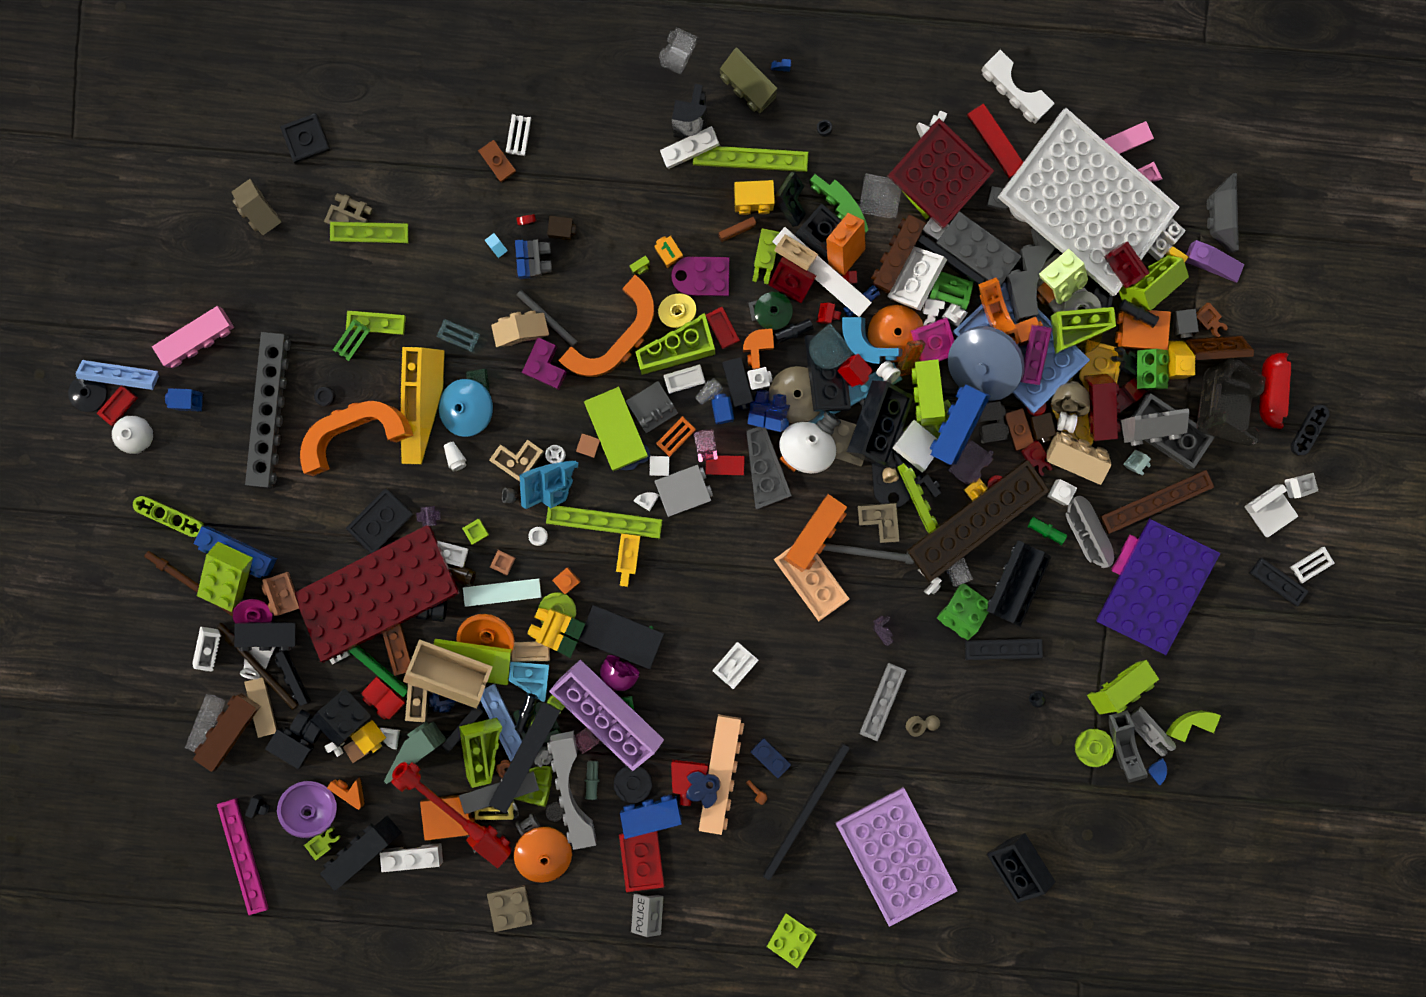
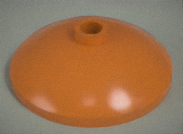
(888, 319)
(474, 630)
(540, 844)

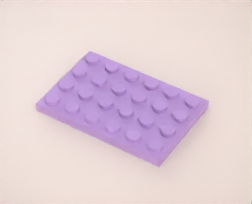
(896, 856)

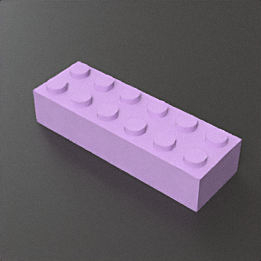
(606, 715)

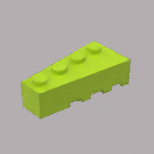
(677, 347)

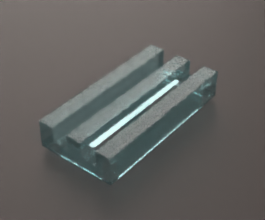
(473, 341)

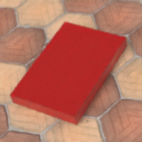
(642, 862)

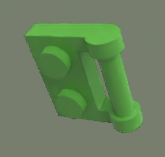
(954, 286)

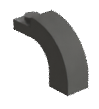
(1125, 747)

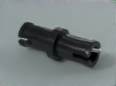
(1138, 313)
(793, 331)
(526, 713)

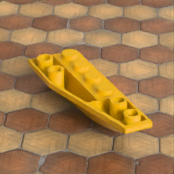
(420, 396)

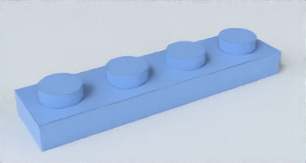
(117, 374)
(497, 709)

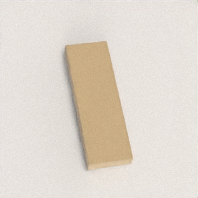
(264, 718)

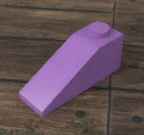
(1214, 261)

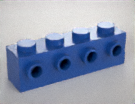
(261, 564)

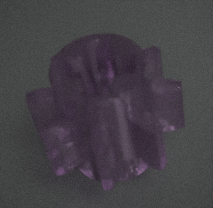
(428, 516)

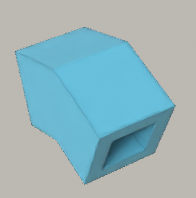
(496, 245)

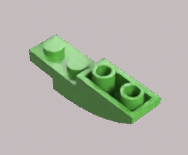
(837, 195)

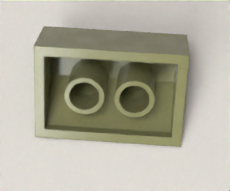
(748, 81)

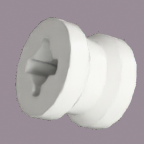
(888, 372)
(1067, 422)
(553, 454)

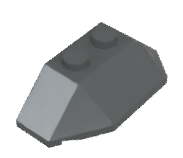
(1224, 214)

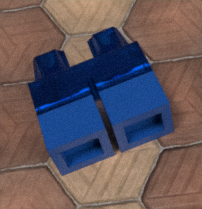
(769, 413)

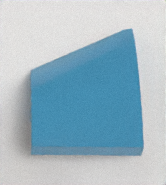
(547, 484)

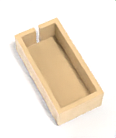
(447, 674)

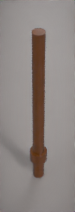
(163, 565)

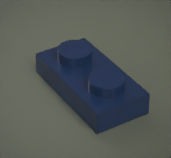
(770, 758)

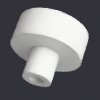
(332, 747)

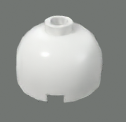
(132, 434)

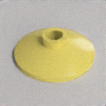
(677, 304)

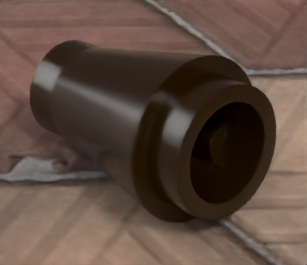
(463, 575)

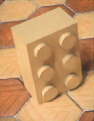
(1078, 457)

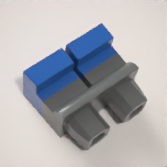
(529, 258)

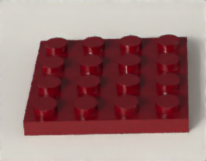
(940, 173)

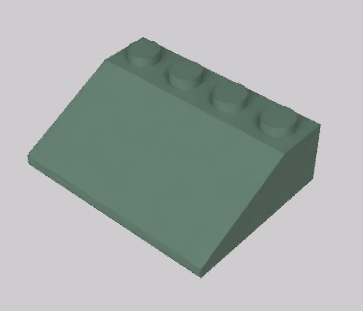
(419, 744)

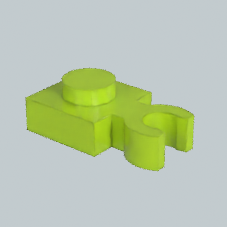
(320, 844)

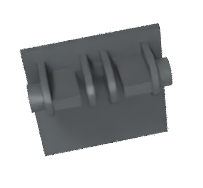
(652, 407)

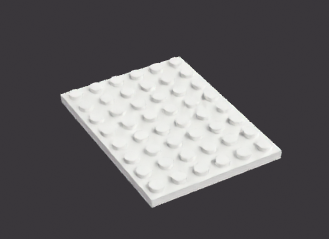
(1087, 198)

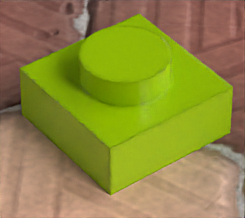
(640, 266)
(475, 531)

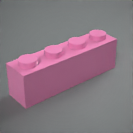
(193, 337)

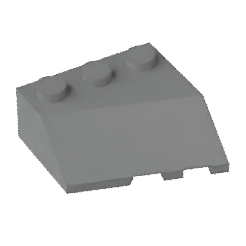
(1155, 426)

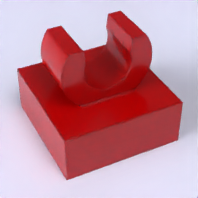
(827, 313)

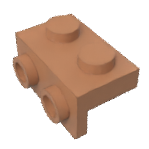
(280, 594)

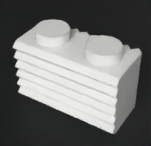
(206, 649)

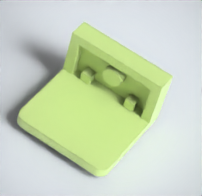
(1065, 276)

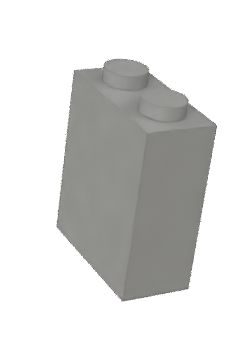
(683, 490)

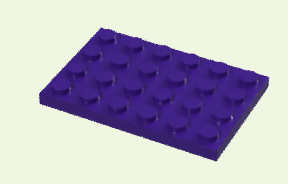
(1157, 586)

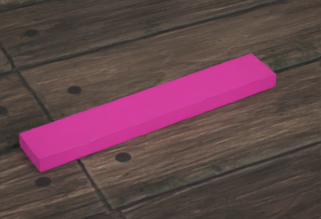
(242, 856)

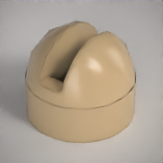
(890, 475)

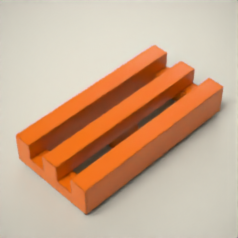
(665, 448)

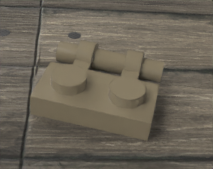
(339, 214)

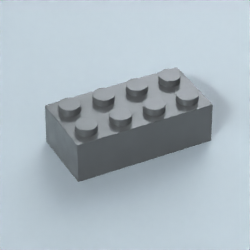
(978, 249)
(1184, 450)

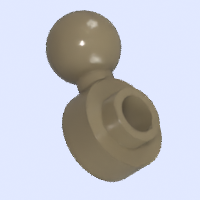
(916, 725)

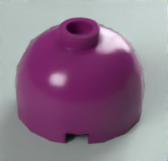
(618, 675)

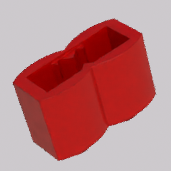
(383, 698)

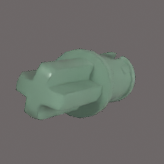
(591, 780)

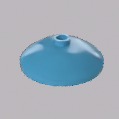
(475, 410)

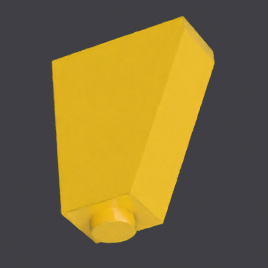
(1181, 360)

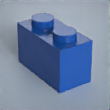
(184, 399)

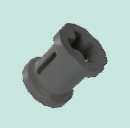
(527, 824)

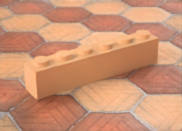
(722, 765)

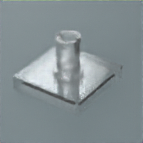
(879, 196)

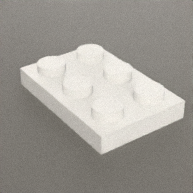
(917, 278)

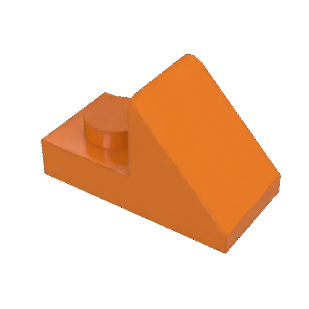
(353, 796)

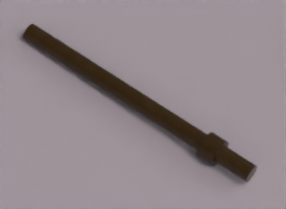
(229, 638)

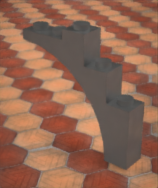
(1023, 285)

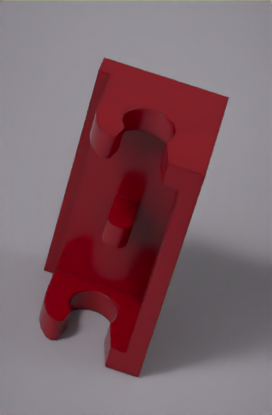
(1126, 264)

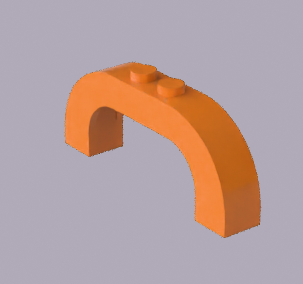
(625, 344)
(315, 442)

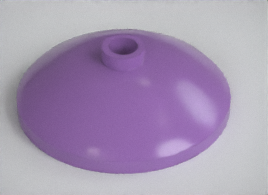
(302, 798)

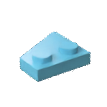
(530, 678)

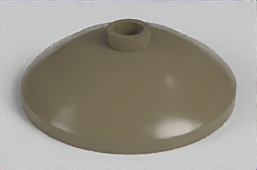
(787, 383)

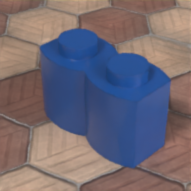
(722, 409)

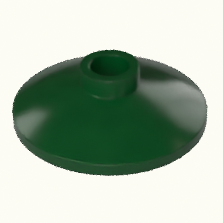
(766, 318)

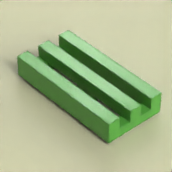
(343, 351)

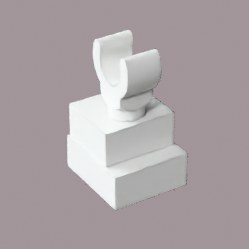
(932, 308)
(954, 314)

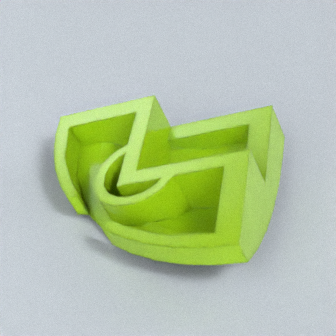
(543, 777)

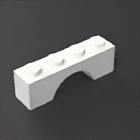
(1032, 105)

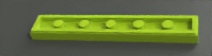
(754, 159)
(604, 521)

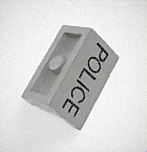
(647, 915)

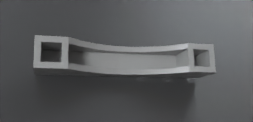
(580, 826)

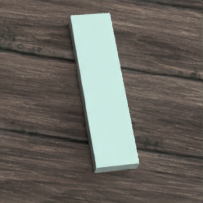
(502, 592)

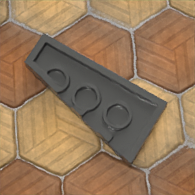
(766, 472)

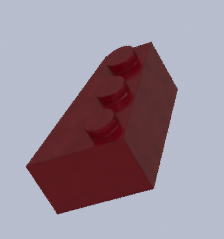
(1103, 407)

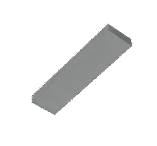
(882, 701)

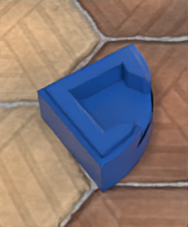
(781, 66)
(1158, 771)

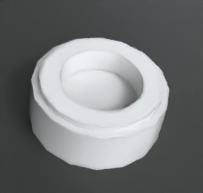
(538, 536)

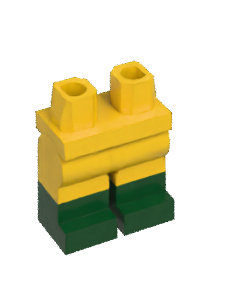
(553, 625)

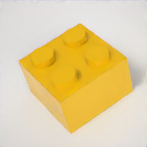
(754, 196)

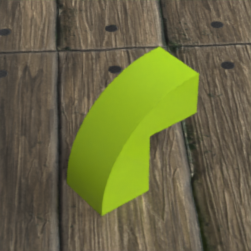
(1203, 719)

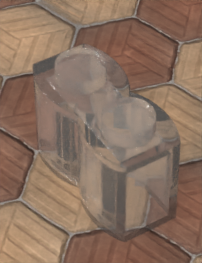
(678, 50)

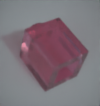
(705, 445)
(586, 740)

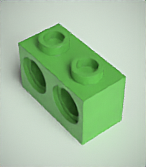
(1152, 369)

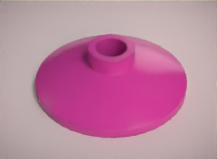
(244, 611)

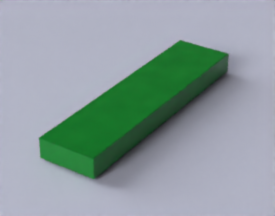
(379, 670)

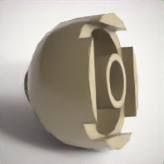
(1071, 399)

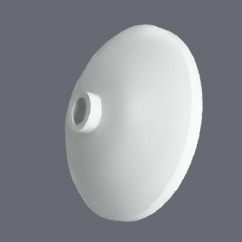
(805, 454)

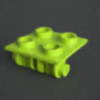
(792, 940)

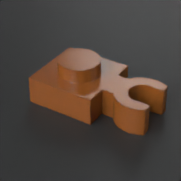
(1209, 317)

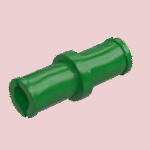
(1047, 530)

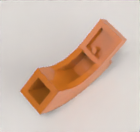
(995, 308)

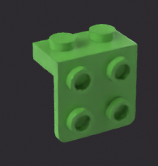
(965, 612)

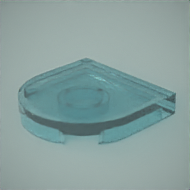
(829, 348)

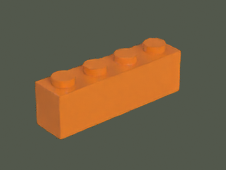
(815, 532)

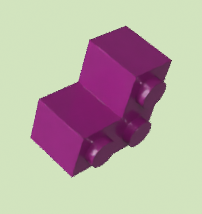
(539, 365)

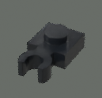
(1127, 361)

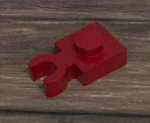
(1036, 456)

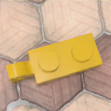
(627, 557)

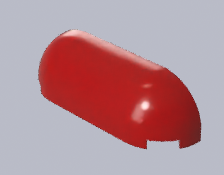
(1275, 398)

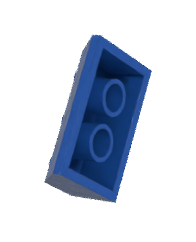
(650, 816)

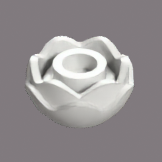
(543, 757)

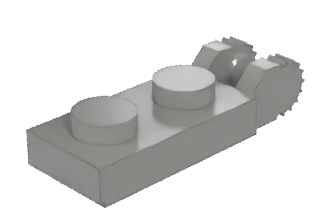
(1151, 732)

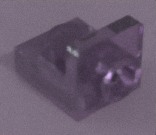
(883, 633)

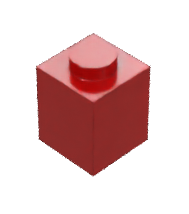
(855, 370)

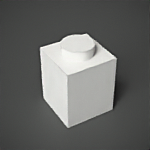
(1062, 492)

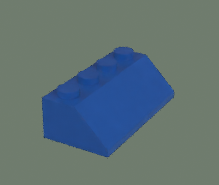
(960, 424)

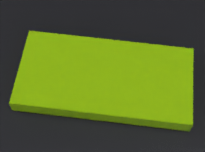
(615, 429)
(493, 656)

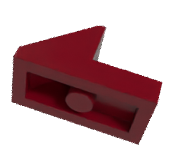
(1129, 394)

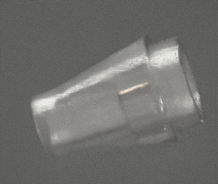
(708, 391)

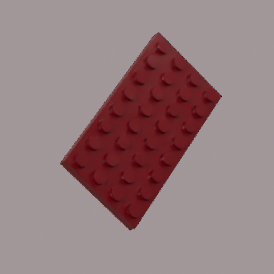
(376, 593)

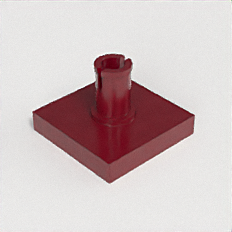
(792, 280)

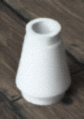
(455, 458)

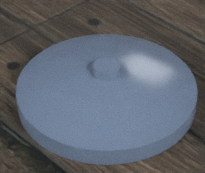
(986, 361)

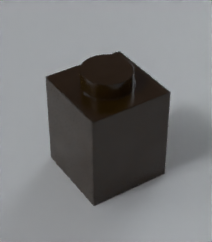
(561, 228)
(1042, 427)

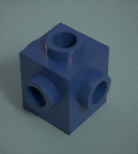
(442, 706)

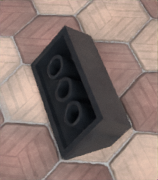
(880, 423)

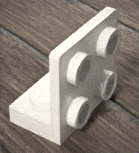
(1271, 510)

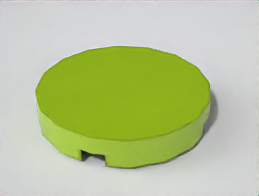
(560, 603)
(1094, 747)

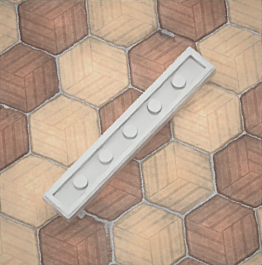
(833, 280)

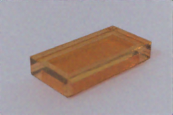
(910, 355)

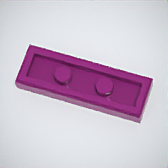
(1036, 354)

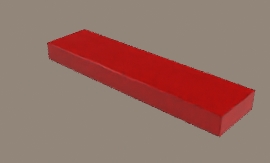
(995, 140)

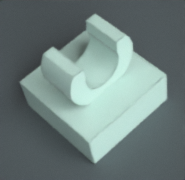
(1137, 462)

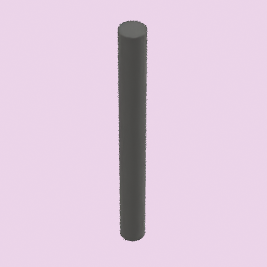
(549, 320)

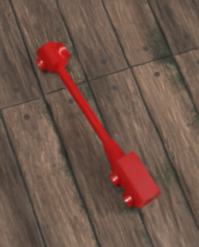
(481, 839)

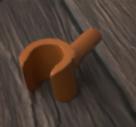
(761, 796)

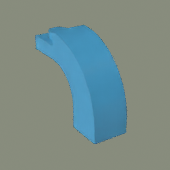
(858, 343)

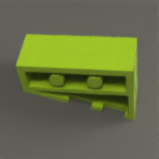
(1162, 280)
(1124, 688)
(479, 750)

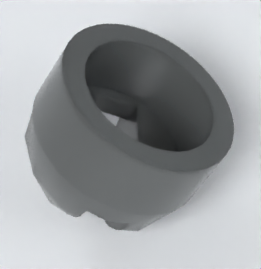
(508, 495)

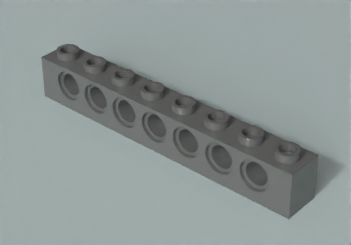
(268, 342)

